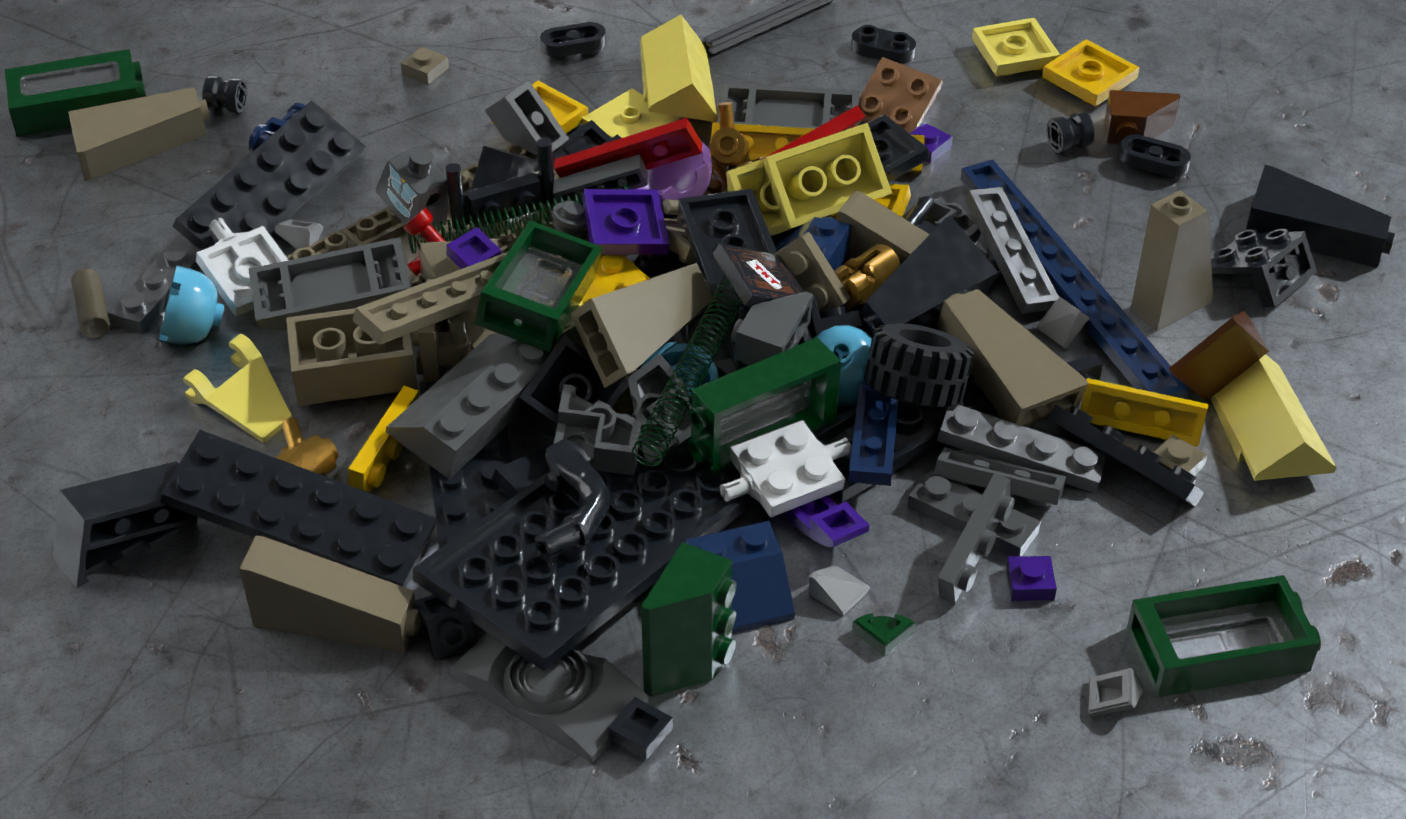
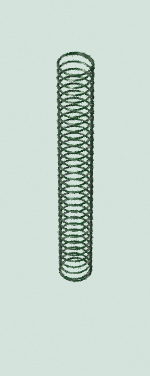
(498, 216)
(690, 373)

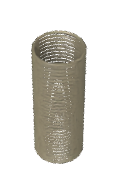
(86, 307)

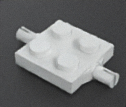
(232, 257)
(786, 468)

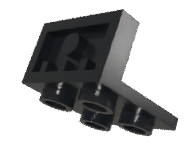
(1276, 260)

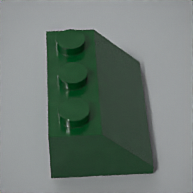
(688, 621)

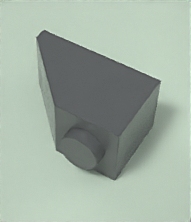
(525, 119)
(771, 327)

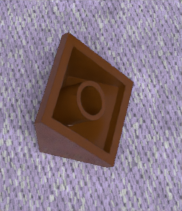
(1221, 357)

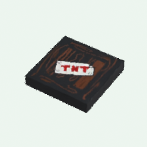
(756, 274)

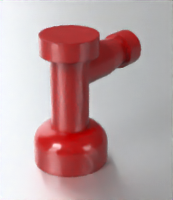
(422, 225)

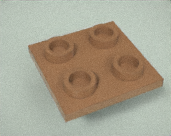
(899, 94)

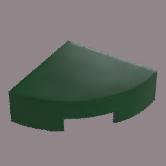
(883, 632)

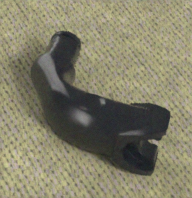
(581, 483)

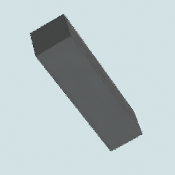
(618, 173)

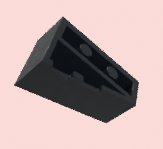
(112, 518)

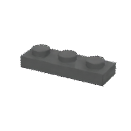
(965, 468)
(954, 505)
(975, 539)

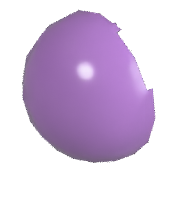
(682, 178)

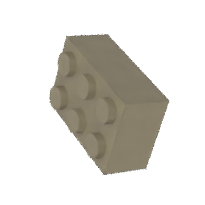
(341, 361)

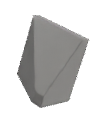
(299, 233)
(1062, 322)
(836, 588)
(1114, 692)

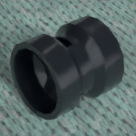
(225, 94)
(1072, 131)

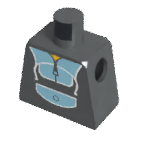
(412, 184)

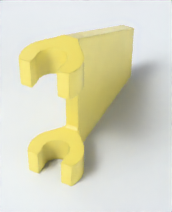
(246, 398)

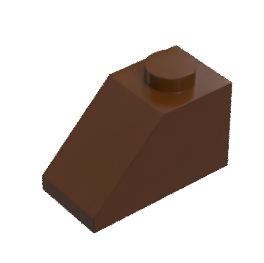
(1139, 114)

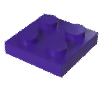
(626, 221)

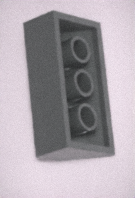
(469, 403)

